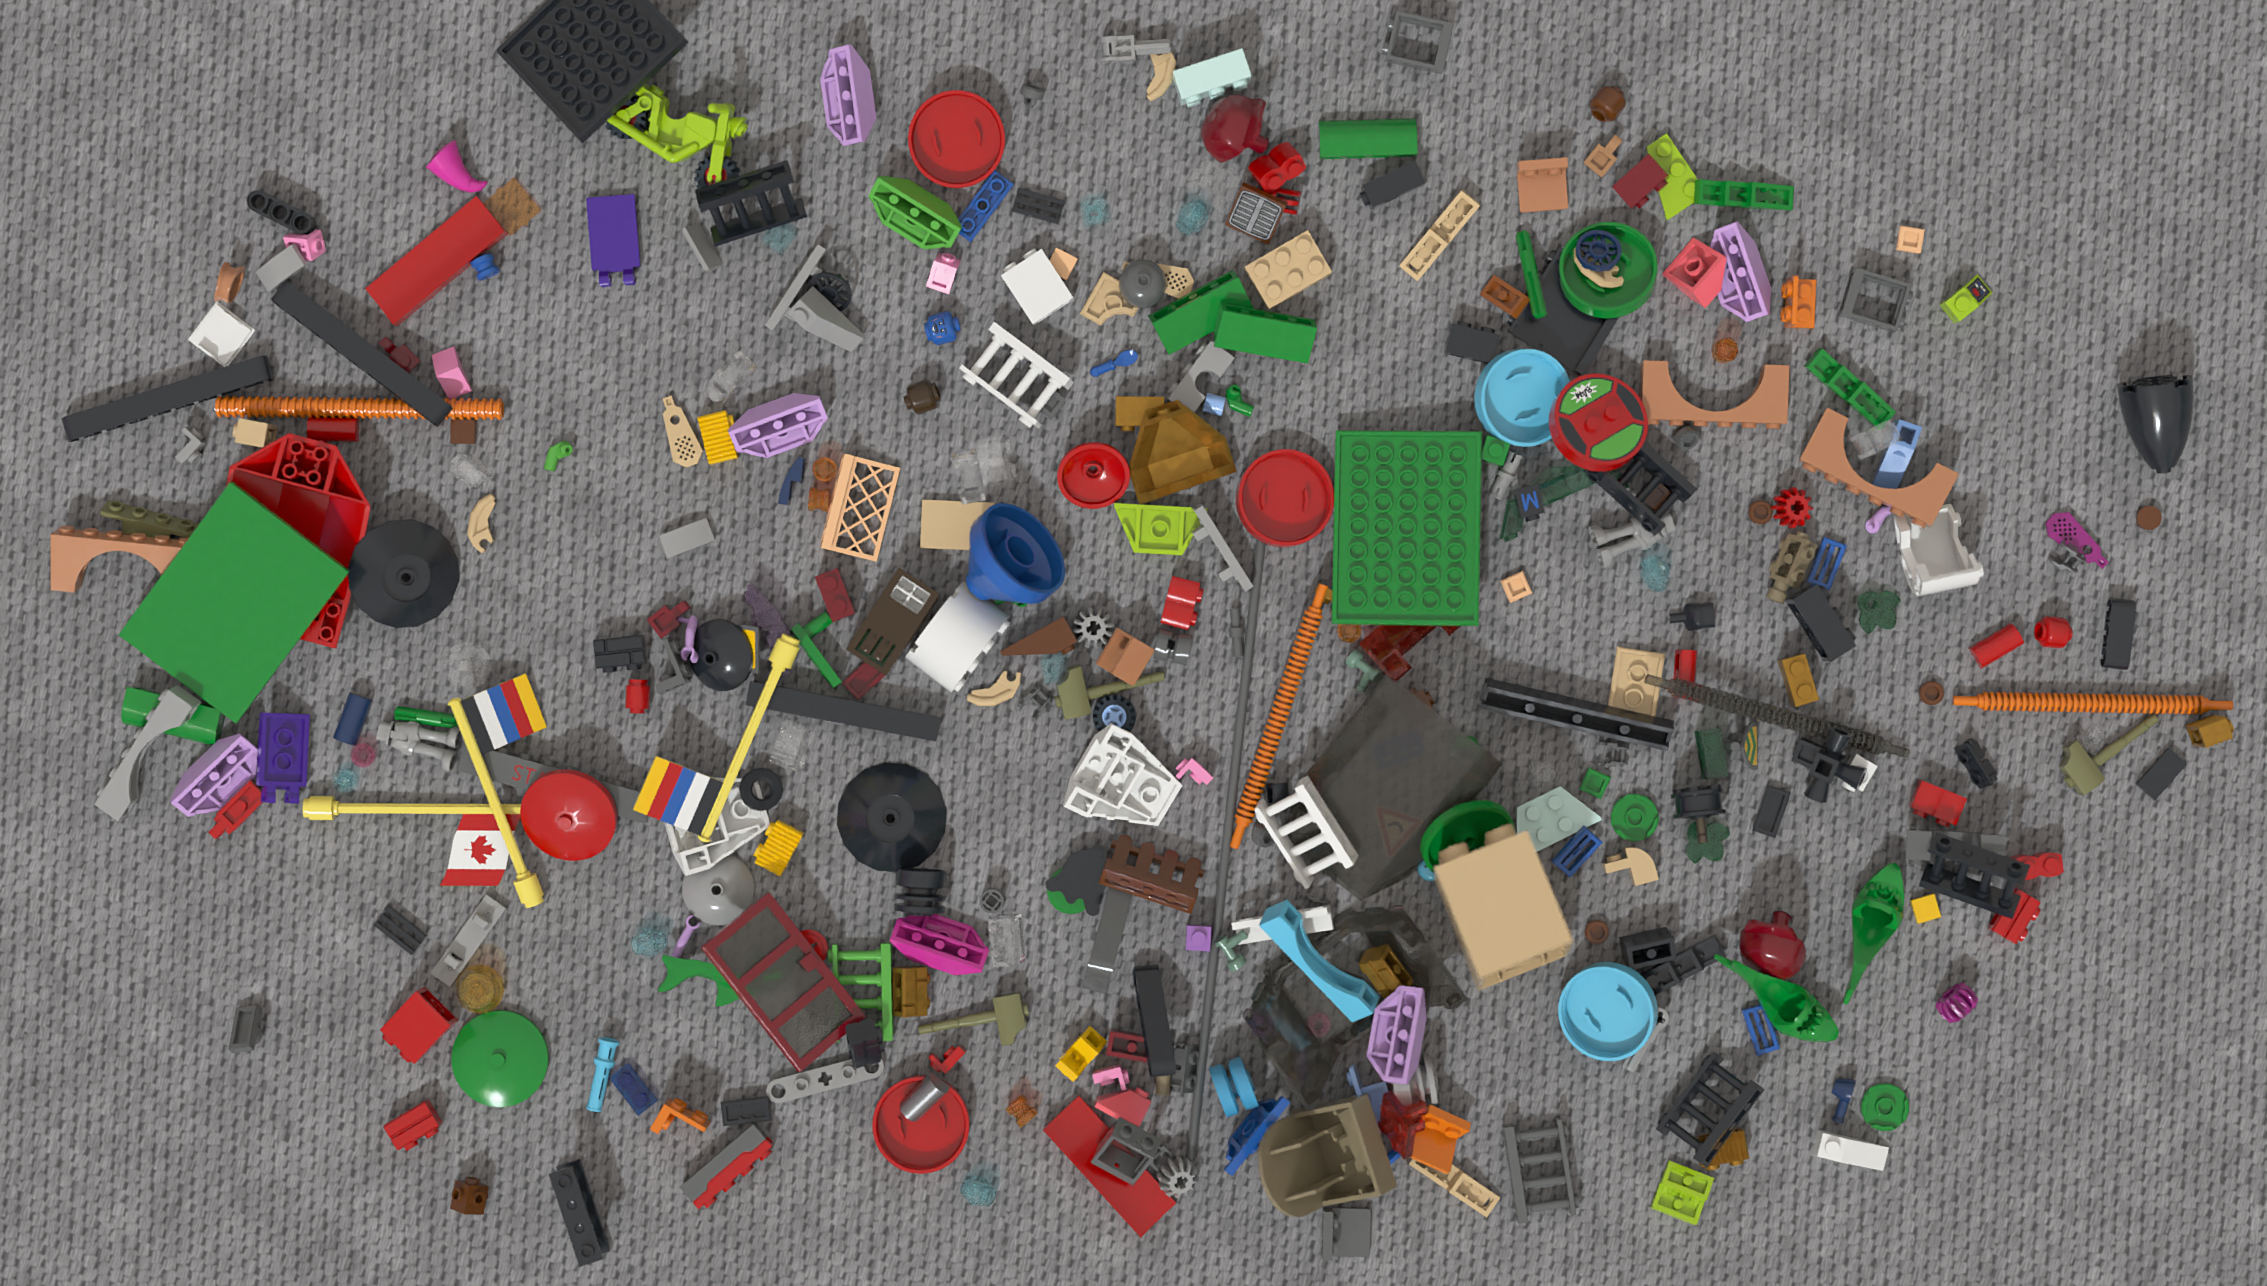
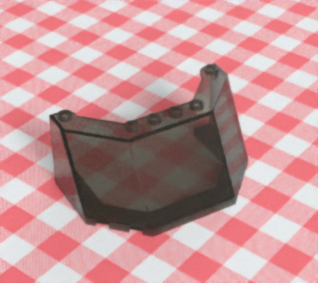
(1281, 1013)

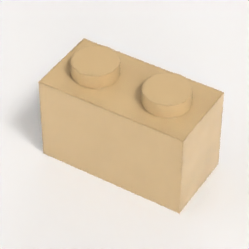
(254, 433)

